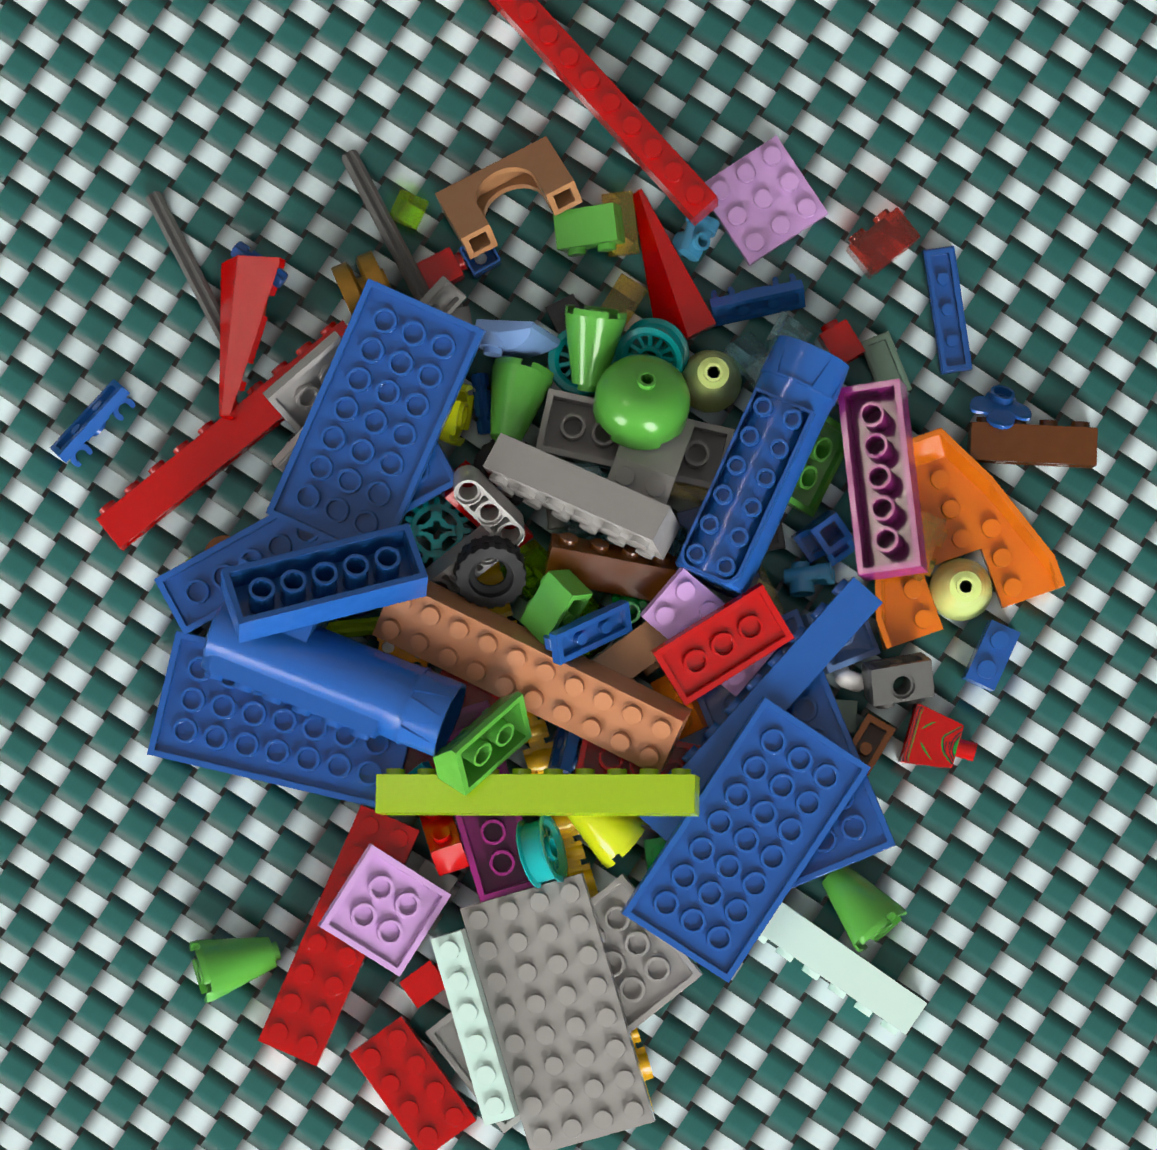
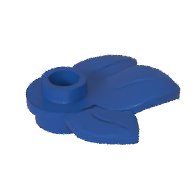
(1000, 407)

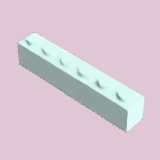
(843, 969)
(475, 1027)

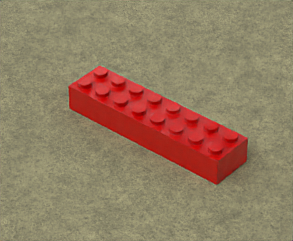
(324, 964)

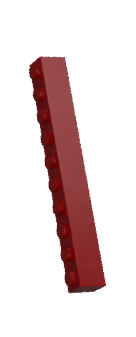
(610, 107)
(200, 460)

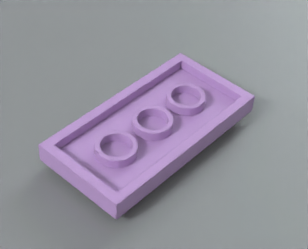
(682, 604)

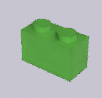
(589, 228)
(555, 603)

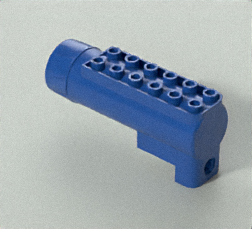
(762, 466)
(338, 681)

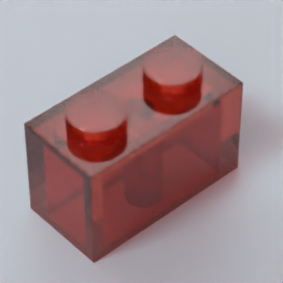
(883, 242)

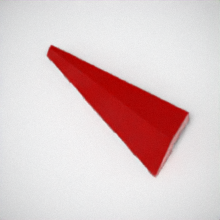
(668, 281)
(243, 304)

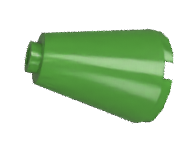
(592, 342)
(516, 395)
(861, 906)
(231, 963)

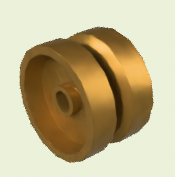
(350, 285)

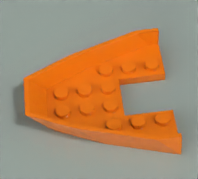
(976, 519)

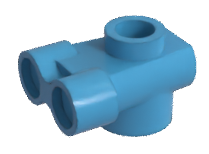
(695, 238)
(803, 577)

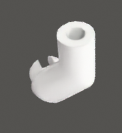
(849, 679)

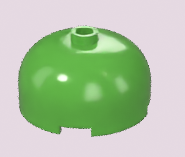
(642, 402)

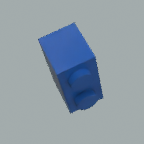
(991, 655)

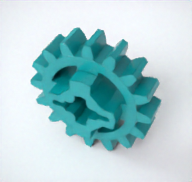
(437, 517)

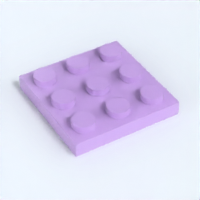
(764, 200)
(384, 909)

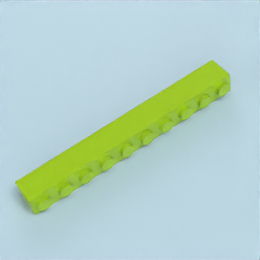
(542, 794)

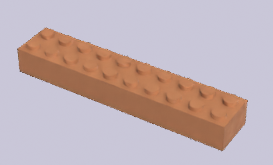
(509, 659)

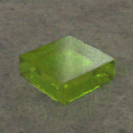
(409, 209)

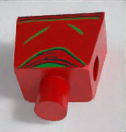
(934, 740)

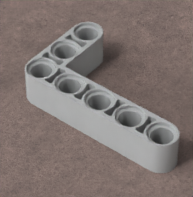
(491, 521)

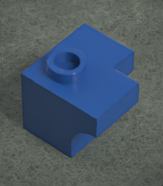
(825, 537)

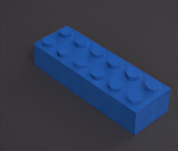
(324, 582)

